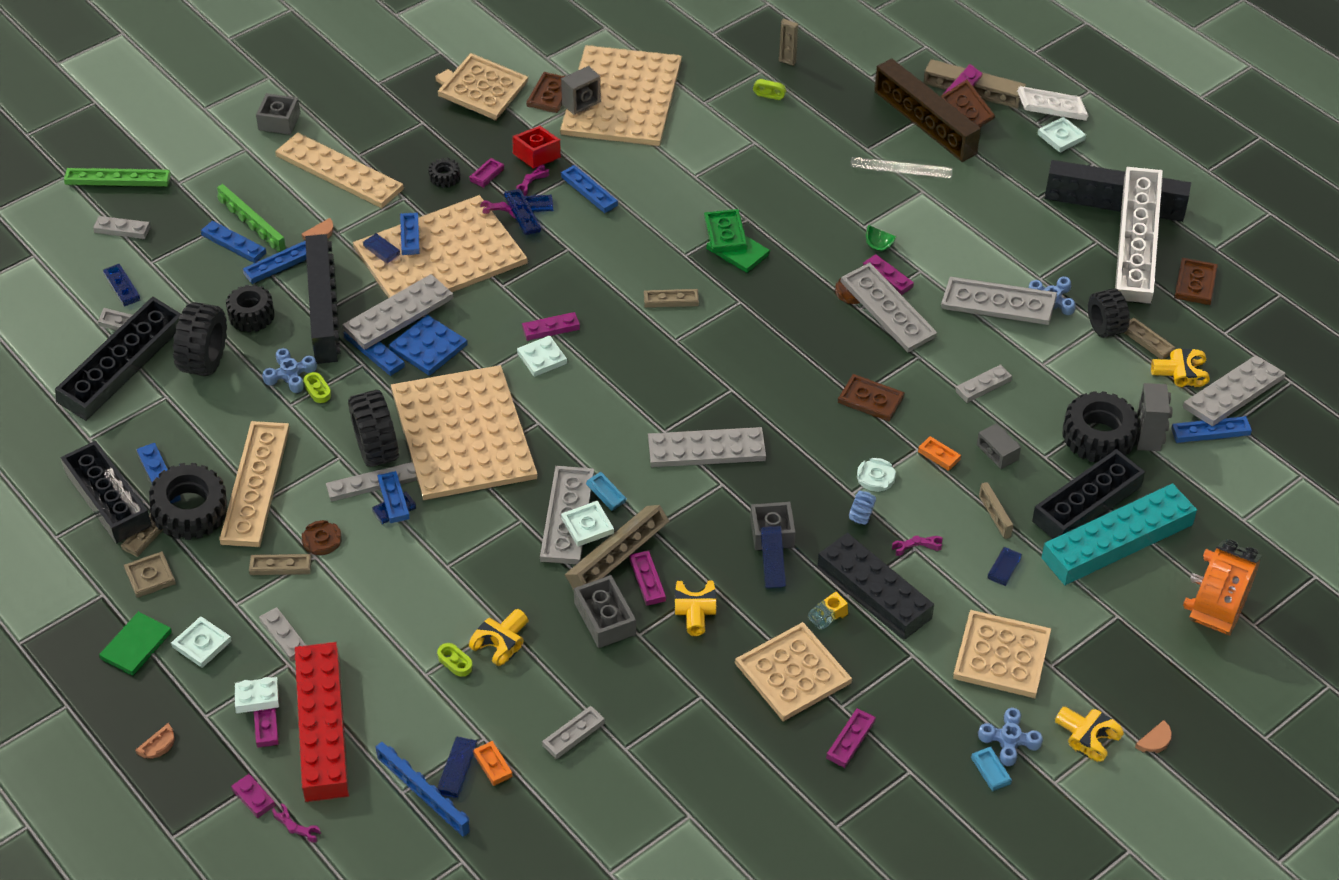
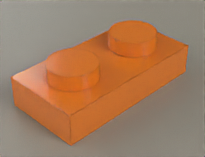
(939, 453)
(493, 763)

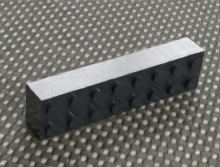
(1104, 189)
(322, 299)
(118, 359)

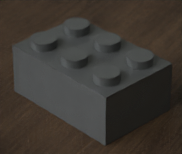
(1153, 416)
(604, 611)

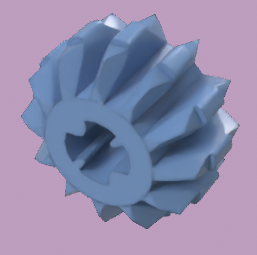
(862, 507)

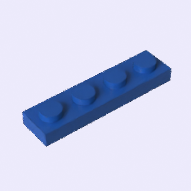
(589, 189)
(233, 241)
(276, 263)
(380, 356)
(1203, 431)
(153, 463)

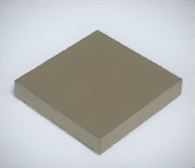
(149, 574)

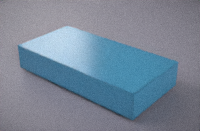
(606, 491)
(991, 768)

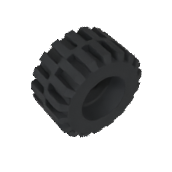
(250, 308)
(1108, 313)

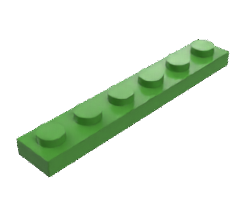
(117, 177)
(251, 218)

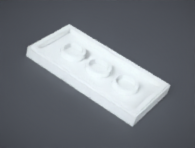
(1052, 103)

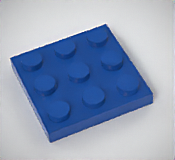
(428, 345)

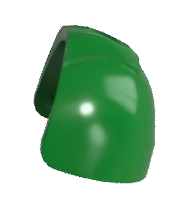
(879, 239)

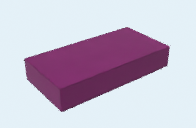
(487, 172)

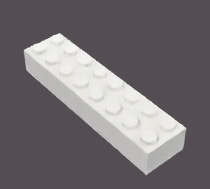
(1138, 234)

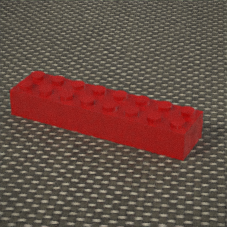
(321, 722)

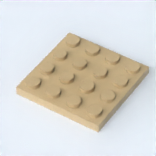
(483, 86)
(1002, 653)
(793, 671)

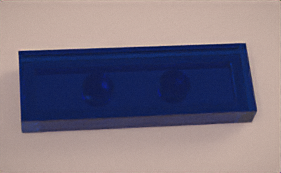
(522, 211)
(121, 285)
(773, 557)
(457, 766)

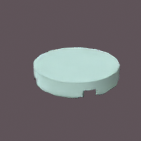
(876, 474)

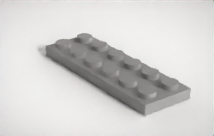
(999, 300)
(888, 307)
(397, 311)
(1233, 390)
(706, 447)
(567, 493)

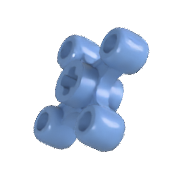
(1063, 286)
(289, 370)
(1010, 736)

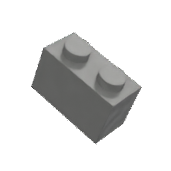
(998, 446)

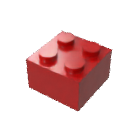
(536, 146)

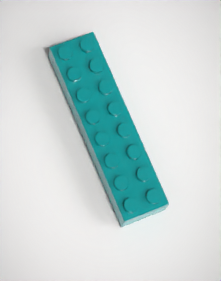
(1118, 534)

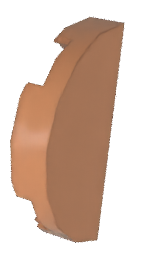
(324, 227)
(1156, 739)
(157, 744)

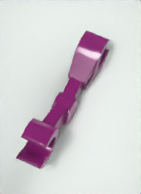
(538, 173)
(495, 206)
(929, 542)
(293, 828)

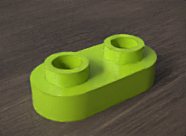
(769, 89)
(317, 387)
(456, 660)

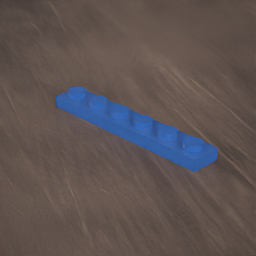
(427, 793)

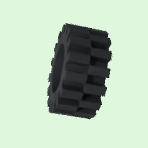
(444, 166)

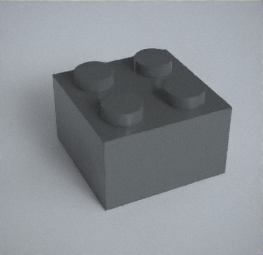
(581, 90)
(278, 113)
(769, 516)

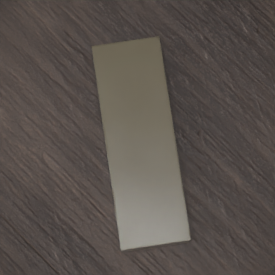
(788, 42)
(671, 298)
(1149, 339)
(996, 510)
(138, 543)
(280, 564)

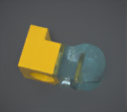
(828, 611)

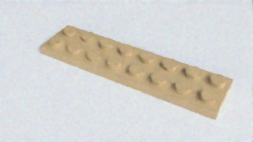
(339, 170)
(255, 484)

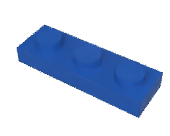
(409, 234)
(393, 497)

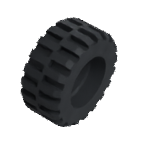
(200, 339)
(1105, 410)
(373, 428)
(192, 521)

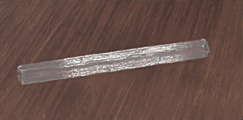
(901, 167)

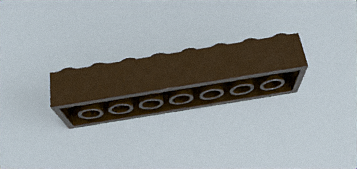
(927, 110)

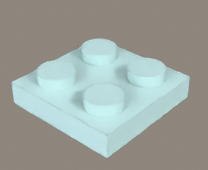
(1061, 134)
(542, 356)
(587, 523)
(201, 642)
(256, 695)

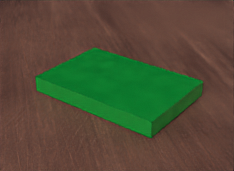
(725, 230)
(746, 258)
(135, 643)

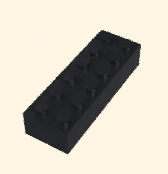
(106, 492)
(1089, 495)
(875, 586)

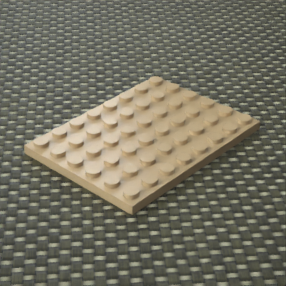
(633, 96)
(455, 246)
(463, 432)

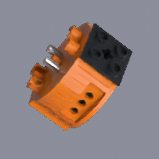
(1223, 586)

